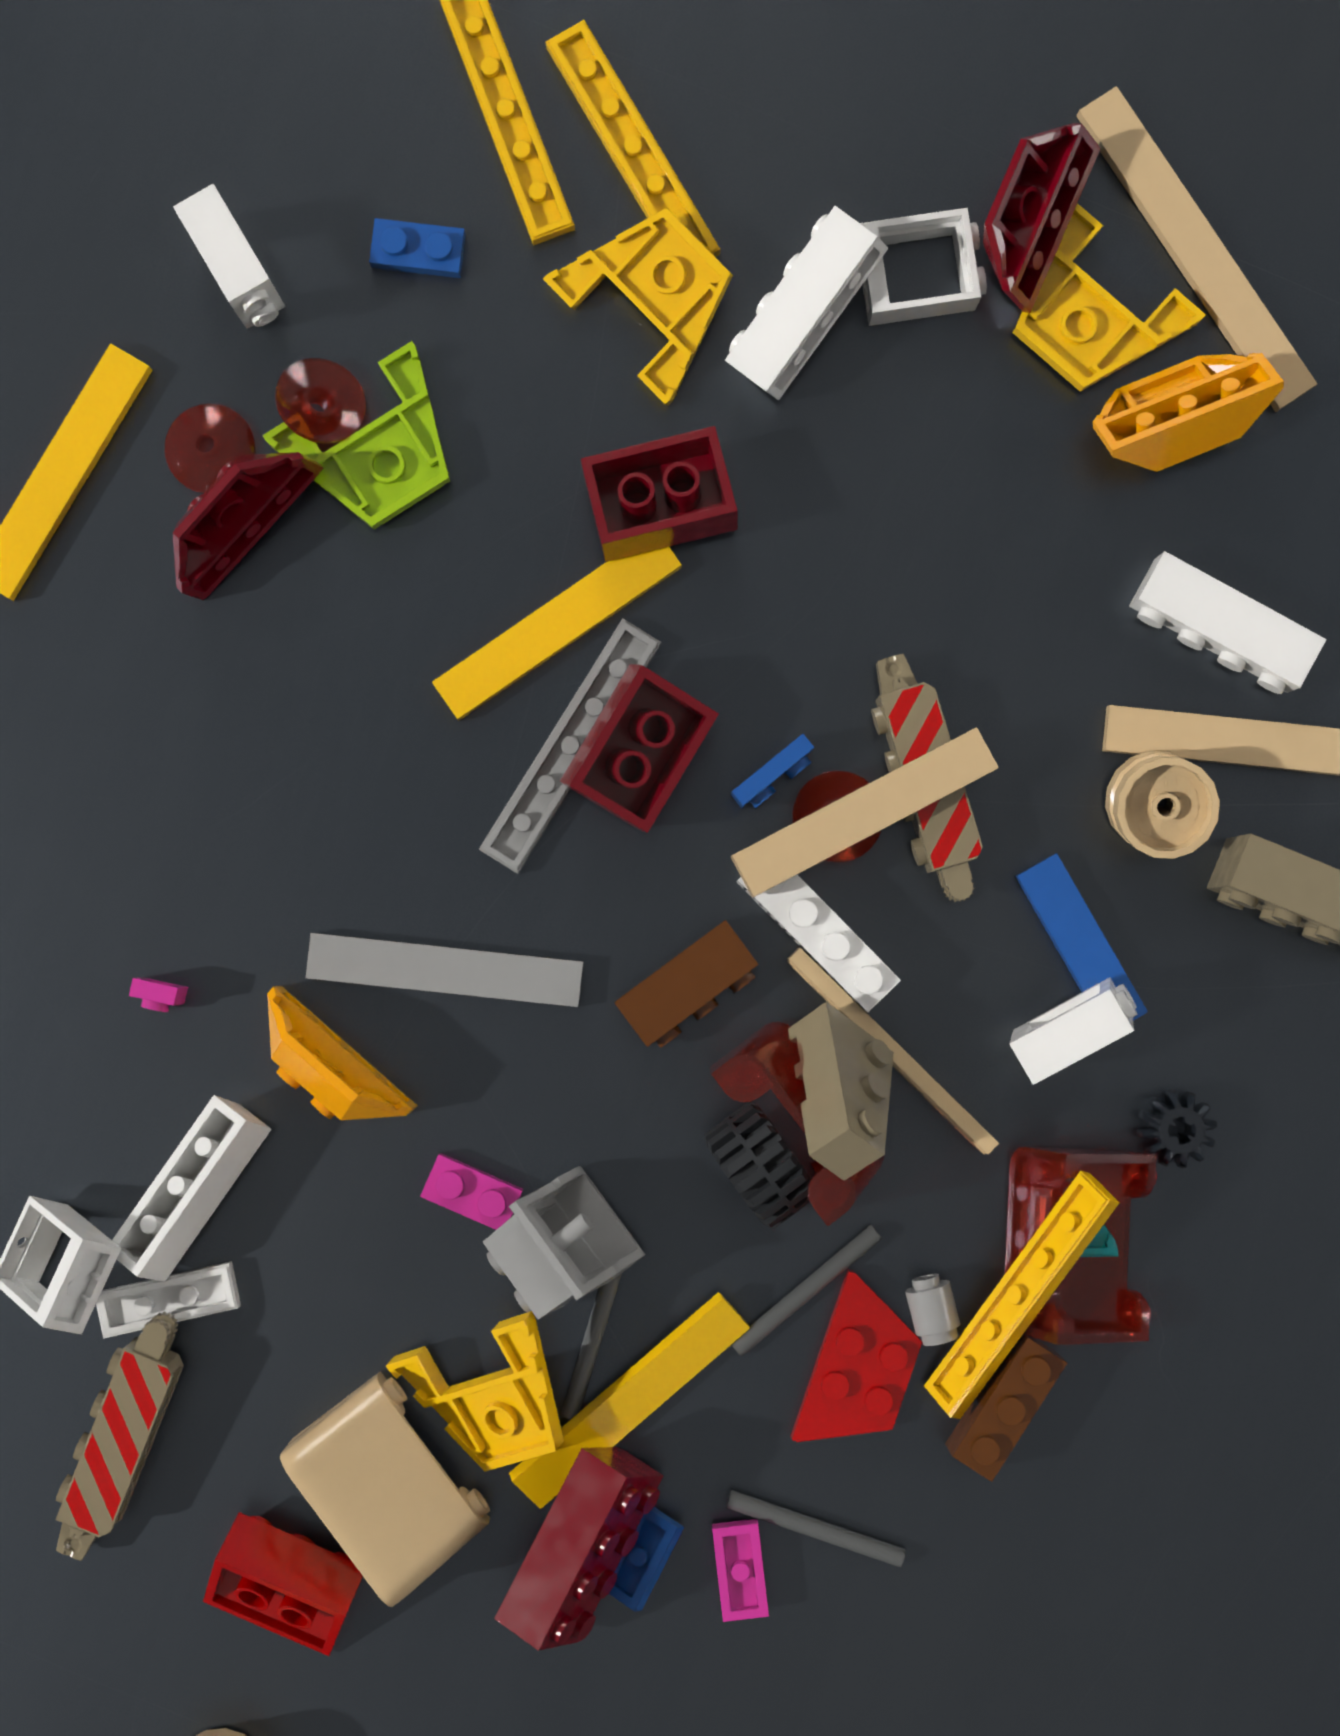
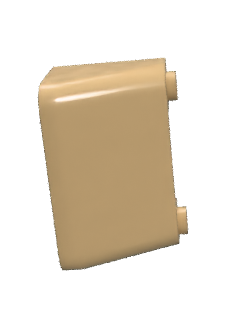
(382, 1490)

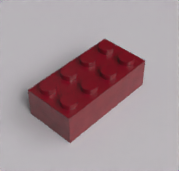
(579, 1548)

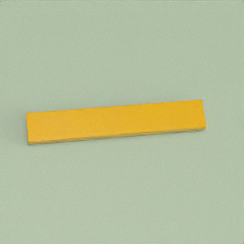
(508, 118)
(623, 129)
(67, 464)
(552, 628)
(1021, 1294)
(634, 1395)

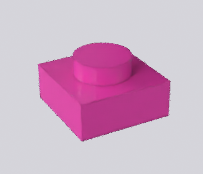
(157, 994)

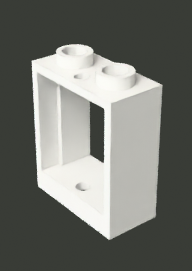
(921, 227)
(229, 257)
(1074, 1029)
(79, 1275)

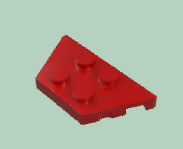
(858, 1368)

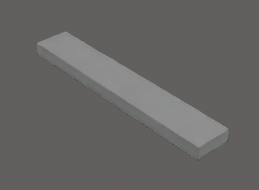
(540, 790)
(444, 969)

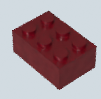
(660, 493)
(639, 747)

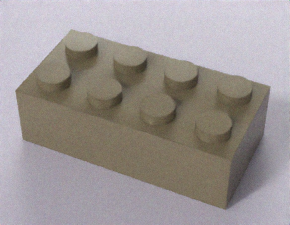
(1280, 885)

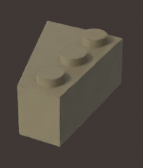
(845, 1090)

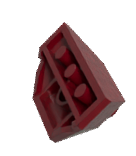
(1036, 207)
(235, 515)

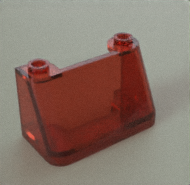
(768, 1063)
(1094, 1295)

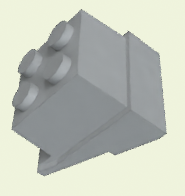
(561, 1244)

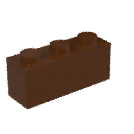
(687, 985)
(1005, 1407)

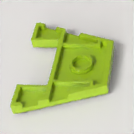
(387, 461)

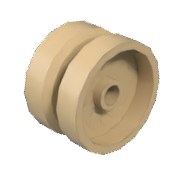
(1155, 829)

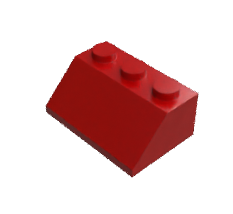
(283, 1583)

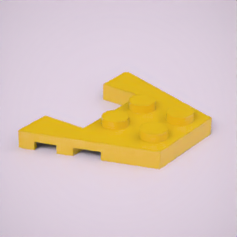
(669, 281)
(1083, 326)
(497, 1415)

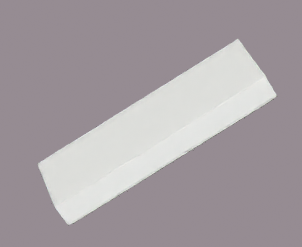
(182, 1294)

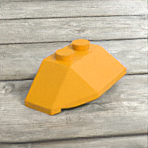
(1187, 409)
(328, 1066)

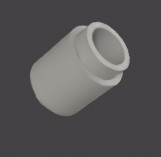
(933, 1310)

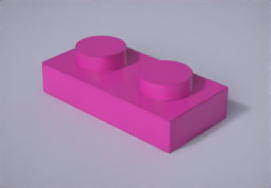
(470, 1192)
(740, 1570)

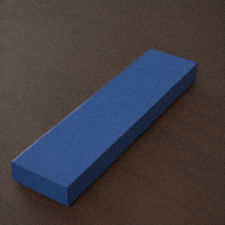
(1073, 927)

